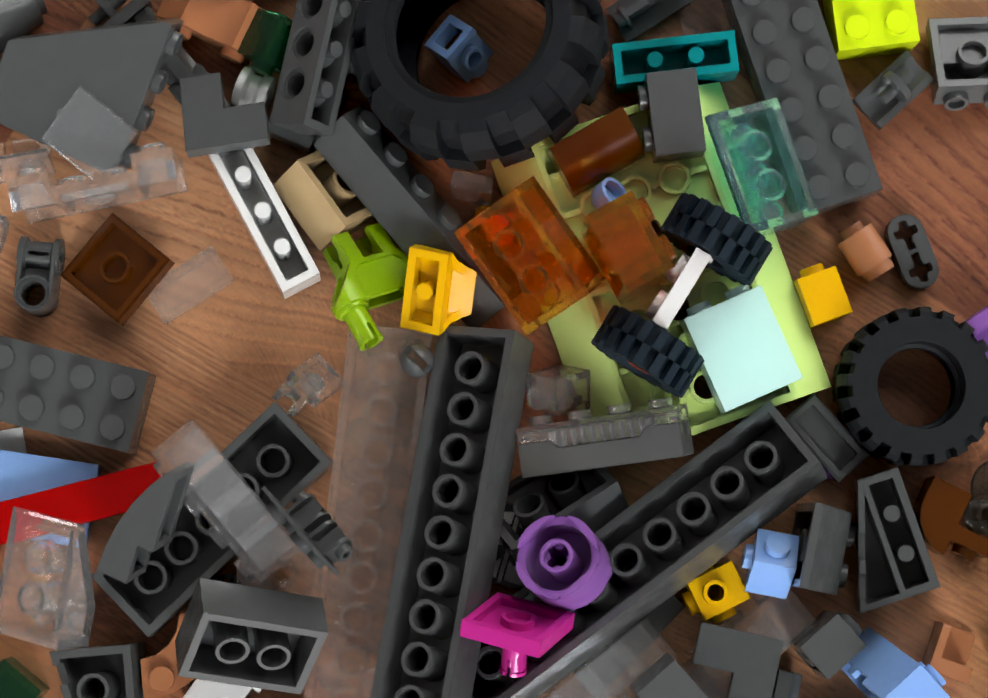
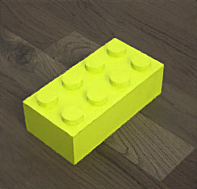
(871, 27)

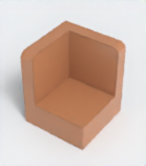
(949, 652)

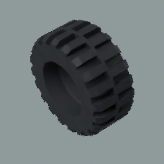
(859, 396)

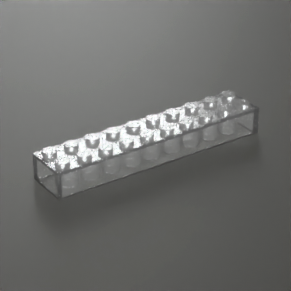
(368, 501)

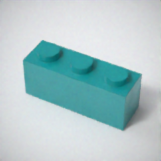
(710, 53)

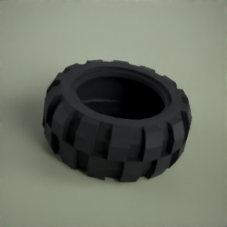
(486, 125)

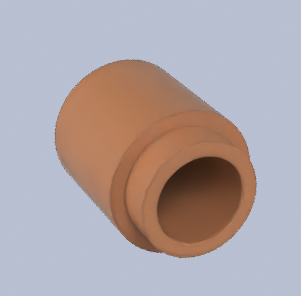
(865, 251)

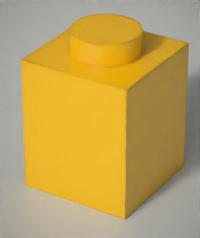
(822, 295)

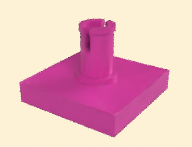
(517, 628)

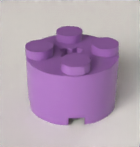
(579, 579)

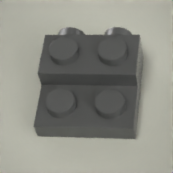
(958, 61)

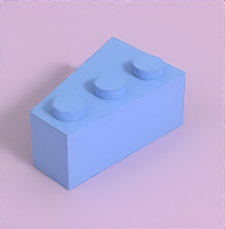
(888, 672)

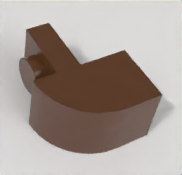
(938, 515)

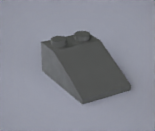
(822, 544)

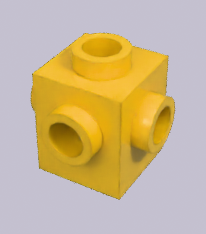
(730, 593)

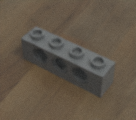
(315, 66)

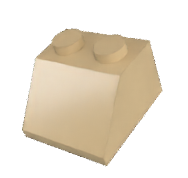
(321, 200)

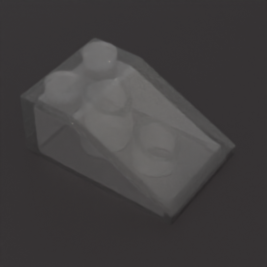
(46, 582)

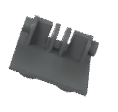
(312, 529)

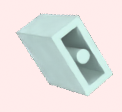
(740, 347)

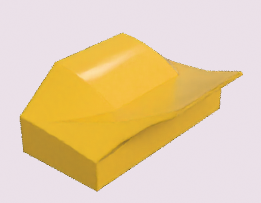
(436, 290)

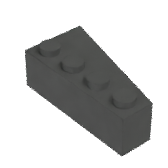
(101, 671)

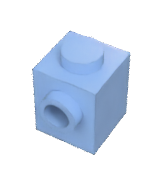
(770, 563)

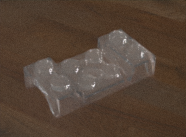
(155, 174)

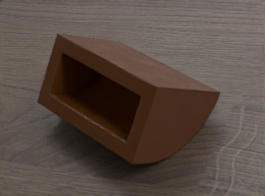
(596, 151)

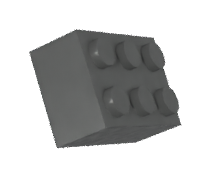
(250, 636)

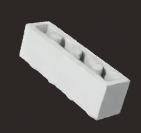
(266, 220)

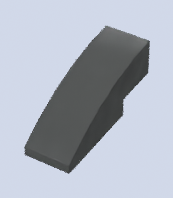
(146, 526)

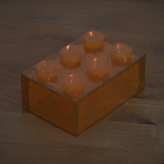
(628, 246)
(530, 255)

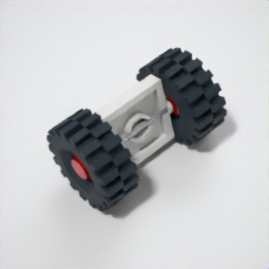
(709, 240)

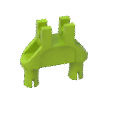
(367, 277)

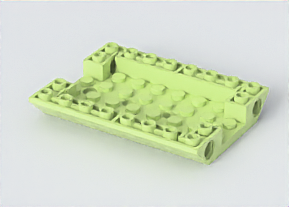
(661, 187)

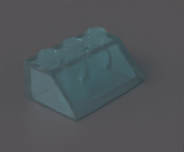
(762, 167)

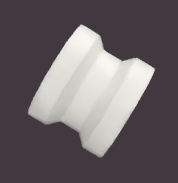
(253, 88)

